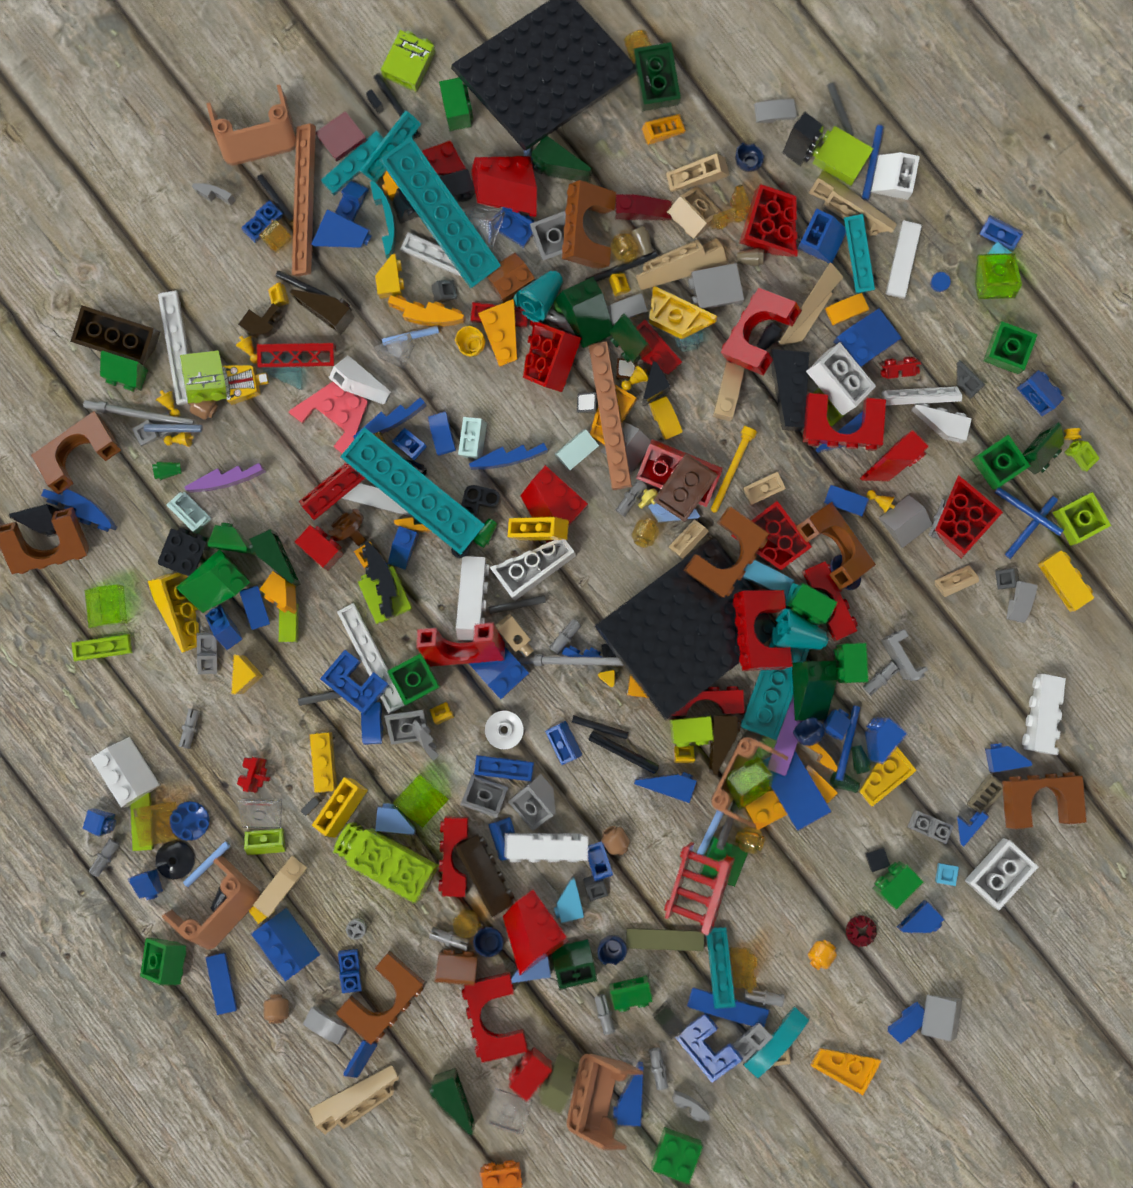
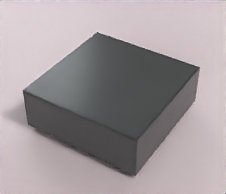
(310, 806)

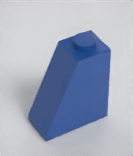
(341, 232)

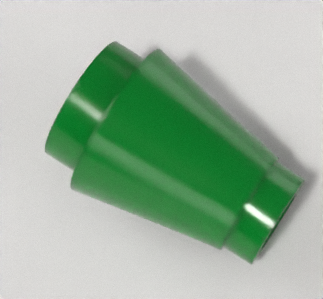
(166, 469)
(485, 535)

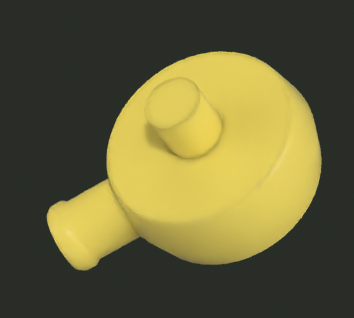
(648, 497)

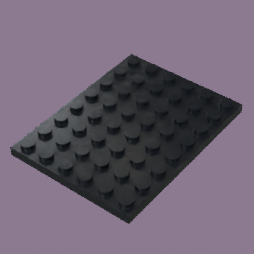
(544, 70)
(679, 634)

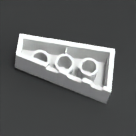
(532, 567)
(471, 596)
(1044, 714)
(546, 847)

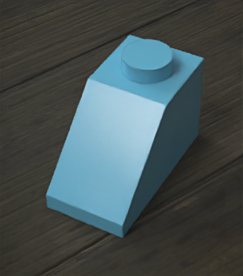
(569, 903)

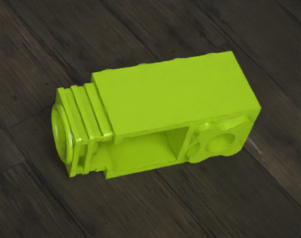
(386, 861)

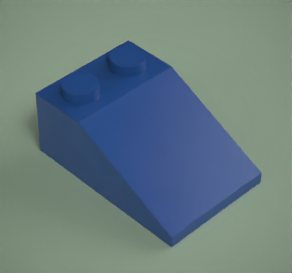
(868, 337)
(501, 675)

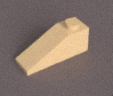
(698, 173)
(728, 392)
(280, 886)

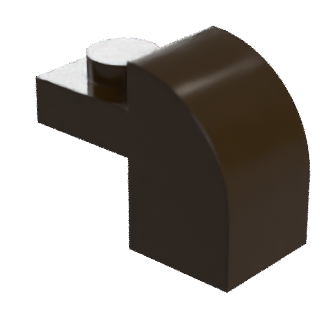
(261, 327)

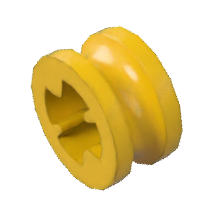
(1072, 434)

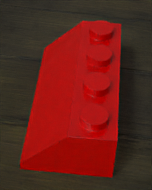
(661, 462)

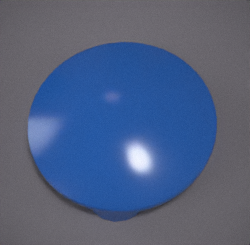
(189, 821)

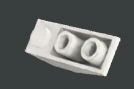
(357, 380)
(945, 424)

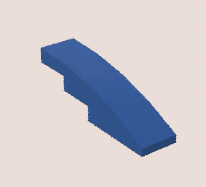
(399, 416)
(500, 458)
(742, 1013)

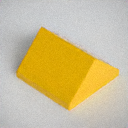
(244, 674)

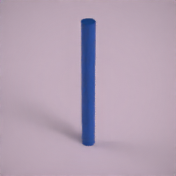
(872, 162)
(1029, 511)
(1030, 528)
(847, 743)

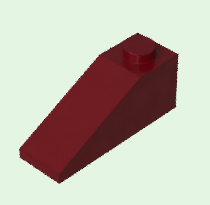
(641, 208)

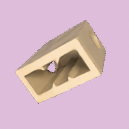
(509, 629)

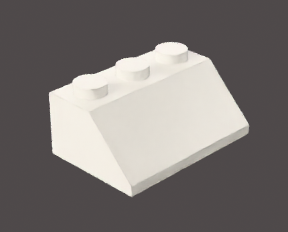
(125, 772)

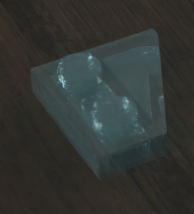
(288, 375)

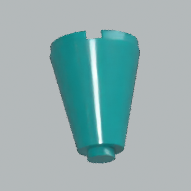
(539, 296)
(797, 632)

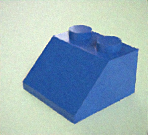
(1041, 393)

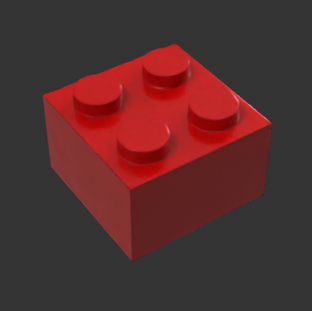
(319, 548)
(530, 1073)

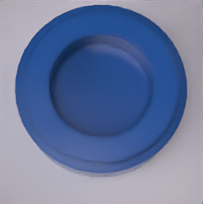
(940, 282)

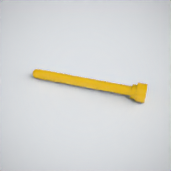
(747, 436)

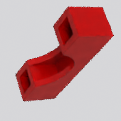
(841, 622)
(729, 701)
(453, 881)

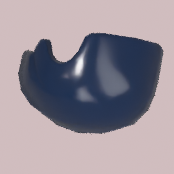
(749, 157)
(809, 732)
(488, 942)
(612, 950)

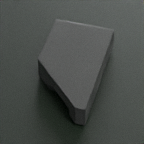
(967, 380)

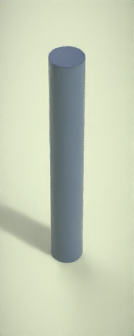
(172, 428)

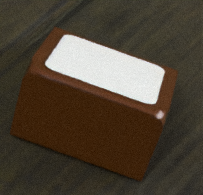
(624, 369)

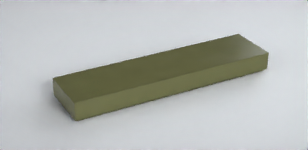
(664, 939)

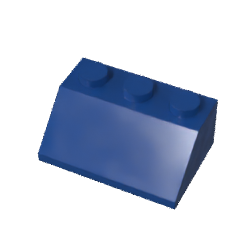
(882, 738)
(285, 944)

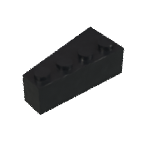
(803, 139)
(457, 183)
(790, 386)

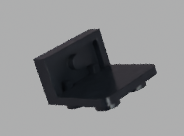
(182, 551)

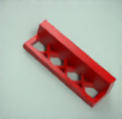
(300, 348)
(331, 490)

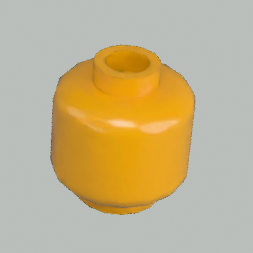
(822, 954)

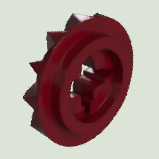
(852, 932)

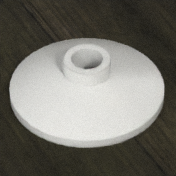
(499, 739)

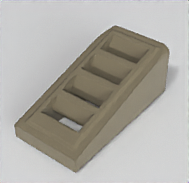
(981, 790)

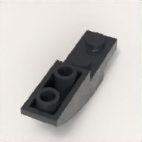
(379, 571)

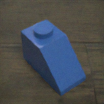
(402, 547)
(837, 724)
(1004, 758)
(146, 884)
(921, 920)

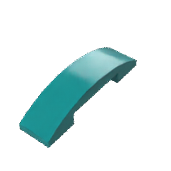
(390, 240)
(782, 1039)

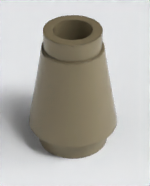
(642, 239)
(751, 257)

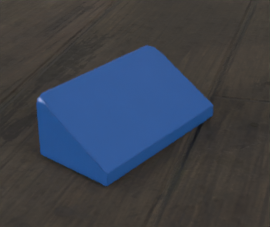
(1001, 232)
(563, 743)
(498, 832)
(360, 1059)

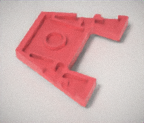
(337, 405)

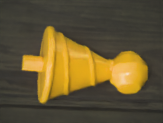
(247, 346)
(639, 375)
(167, 400)
(182, 438)
(883, 501)

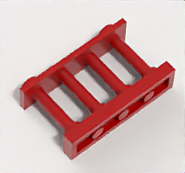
(717, 884)

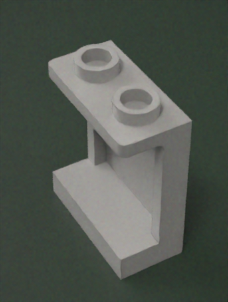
(716, 286)
(900, 658)

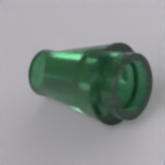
(860, 760)
(847, 784)

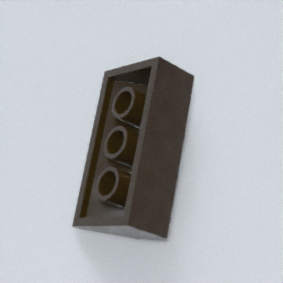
(114, 335)
(484, 875)

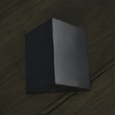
(656, 386)

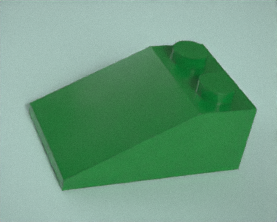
(213, 582)

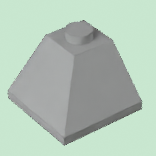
(535, 802)

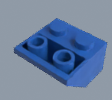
(822, 236)

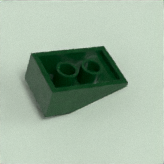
(657, 76)
(558, 162)
(586, 312)
(629, 339)
(1044, 447)
(271, 551)
(813, 688)
(452, 1099)

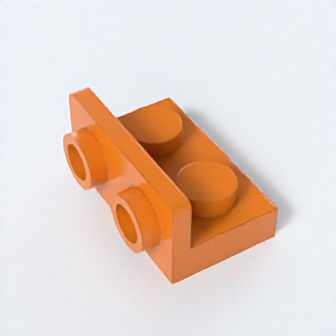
(501, 1176)

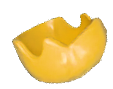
(470, 341)

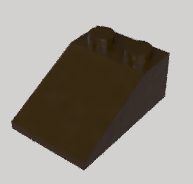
(328, 309)
(724, 735)

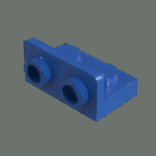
(516, 227)

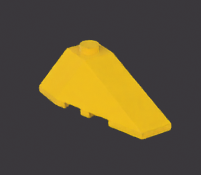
(176, 609)

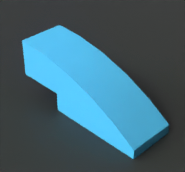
(767, 577)

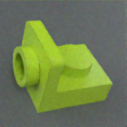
(1082, 454)

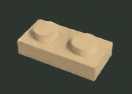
(764, 488)
(688, 539)
(956, 581)

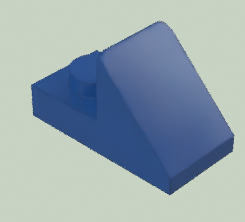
(352, 199)
(409, 444)
(966, 830)
(599, 861)

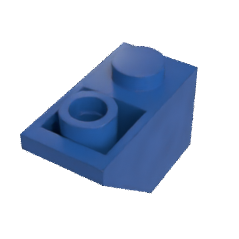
(223, 627)
(99, 822)

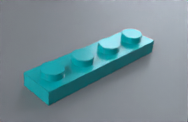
(401, 131)
(350, 166)
(859, 253)
(720, 968)

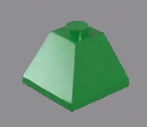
(228, 539)

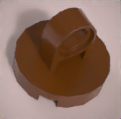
(347, 526)

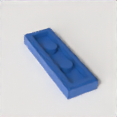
(503, 768)
(221, 983)

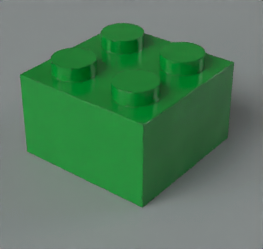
(456, 104)
(1010, 347)
(1000, 462)
(811, 604)
(851, 662)
(413, 679)
(897, 884)
(676, 1155)

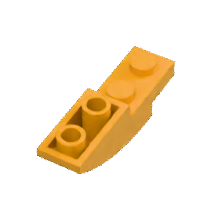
(432, 315)

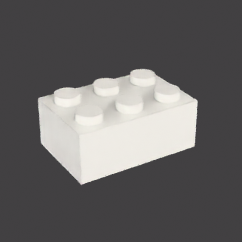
(841, 378)
(1001, 873)

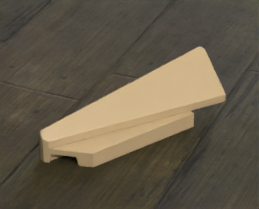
(847, 203)
(681, 263)
(812, 306)
(355, 1101)

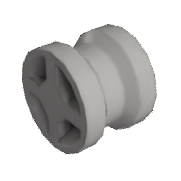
(355, 932)

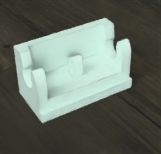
(472, 438)
(576, 449)
(189, 512)

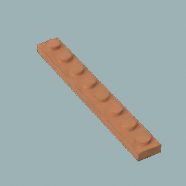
(303, 200)
(610, 416)

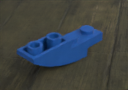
(86, 509)

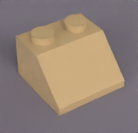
(694, 212)

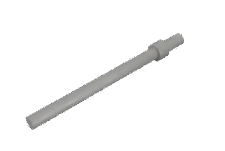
(104, 407)
(540, 660)

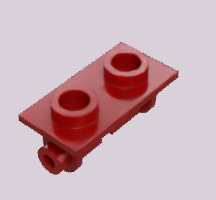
(892, 367)

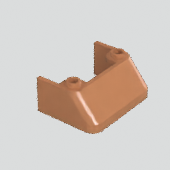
(258, 140)
(743, 752)
(240, 899)
(592, 1099)

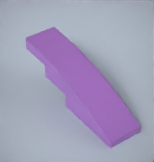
(218, 480)
(785, 743)

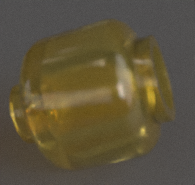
(624, 247)
(645, 533)
(750, 840)

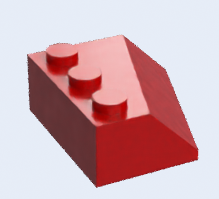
(505, 183)
(771, 222)
(550, 356)
(902, 454)
(552, 498)
(965, 517)
(783, 537)
(532, 931)

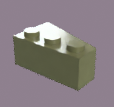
(557, 1086)

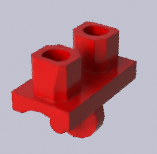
(255, 776)

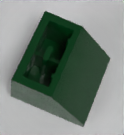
(574, 964)

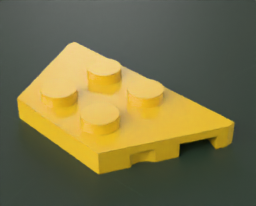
(677, 315)

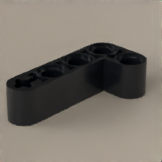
(475, 504)

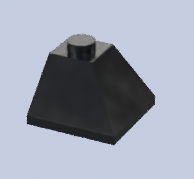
(37, 519)

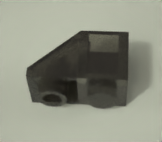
(669, 1020)

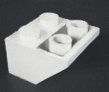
(895, 175)

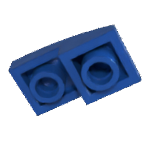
(261, 220)
(441, 433)
(846, 500)
(254, 607)
(574, 652)
(371, 725)
(350, 971)
(908, 1024)

